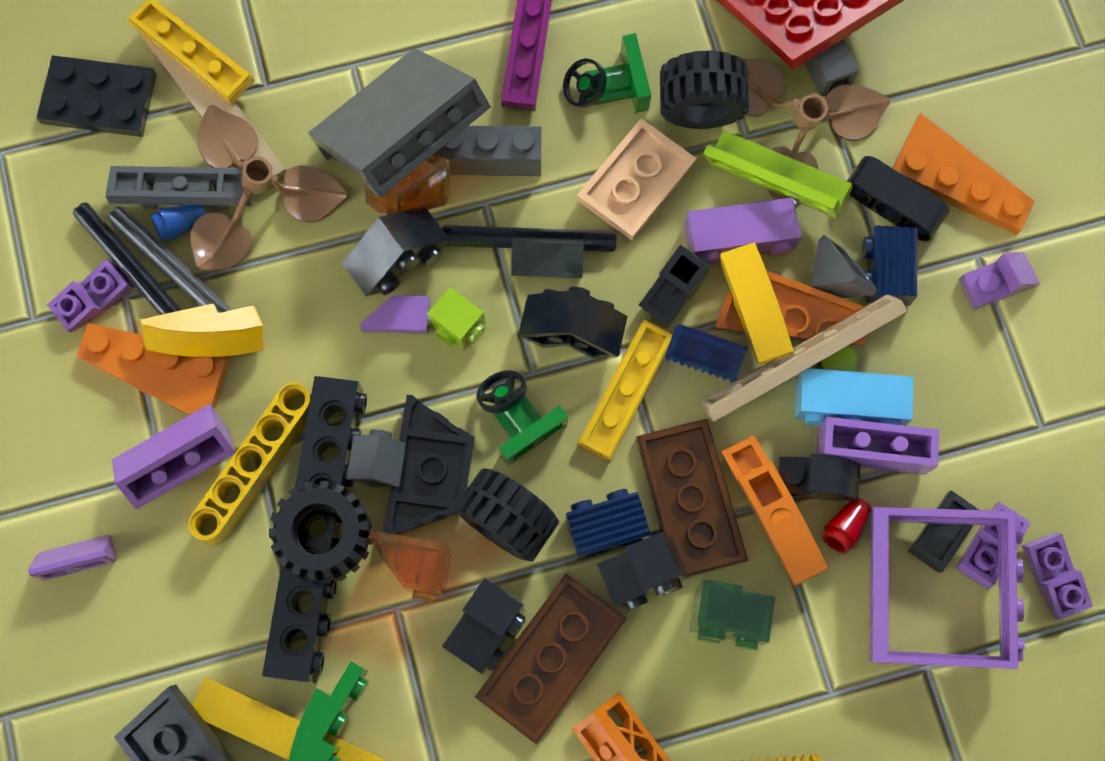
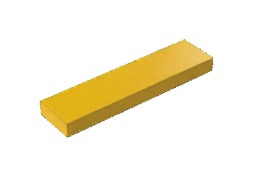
(191, 50)
(625, 391)

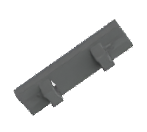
(175, 186)

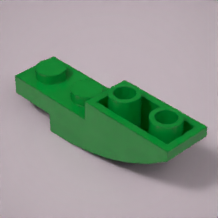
(326, 717)

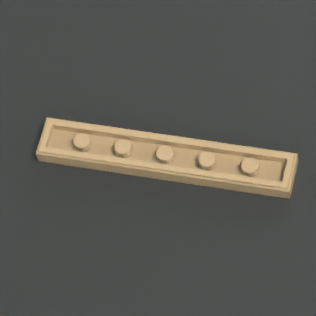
(202, 97)
(804, 356)

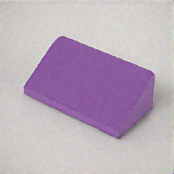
(73, 558)

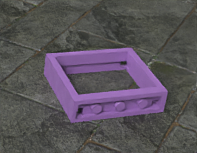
(1010, 573)

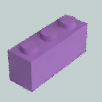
(767, 223)
(880, 445)
(172, 456)

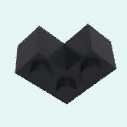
(394, 247)
(573, 321)
(643, 570)
(486, 624)

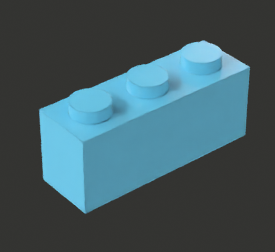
(853, 397)

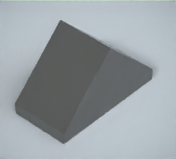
(838, 272)

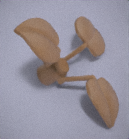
(852, 108)
(228, 141)

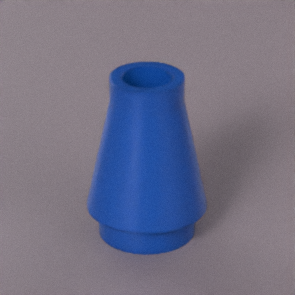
(176, 220)

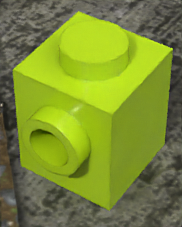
(456, 319)

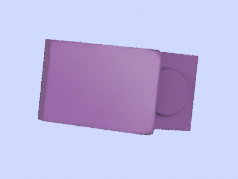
(999, 280)

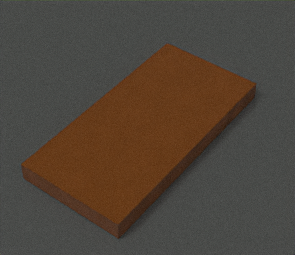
(692, 496)
(550, 658)

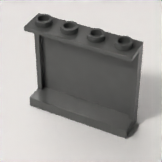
(400, 119)

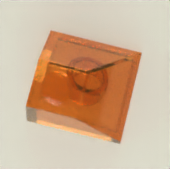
(422, 188)
(416, 563)

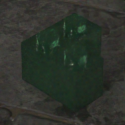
(728, 612)

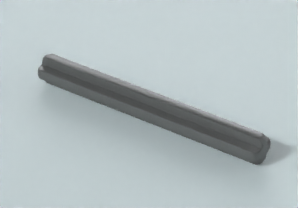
(165, 259)

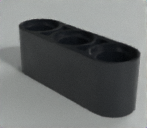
(897, 198)

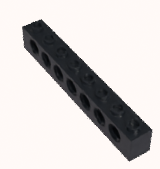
(281, 661)

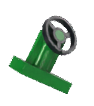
(612, 82)
(518, 415)

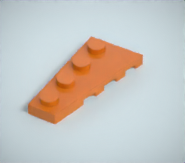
(960, 177)
(803, 308)
(173, 379)

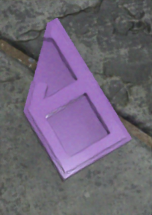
(400, 315)

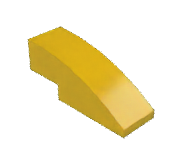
(756, 303)
(204, 332)

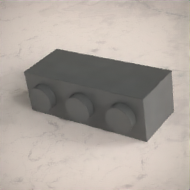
(495, 151)

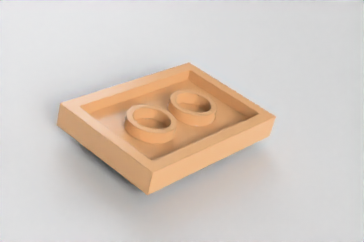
(636, 179)

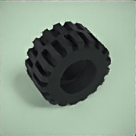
(704, 89)
(507, 514)
(294, 515)

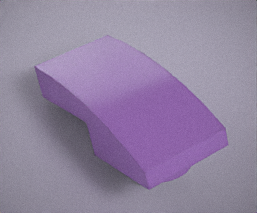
(90, 298)
(981, 555)
(1057, 579)

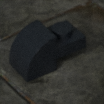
(675, 285)
(821, 477)

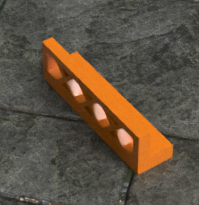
(616, 743)

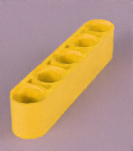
(251, 482)

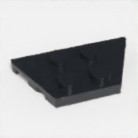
(432, 472)

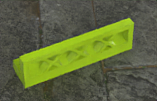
(779, 173)

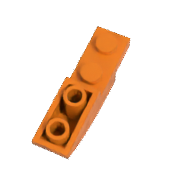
(775, 510)

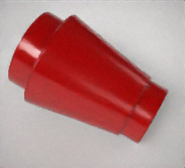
(847, 526)

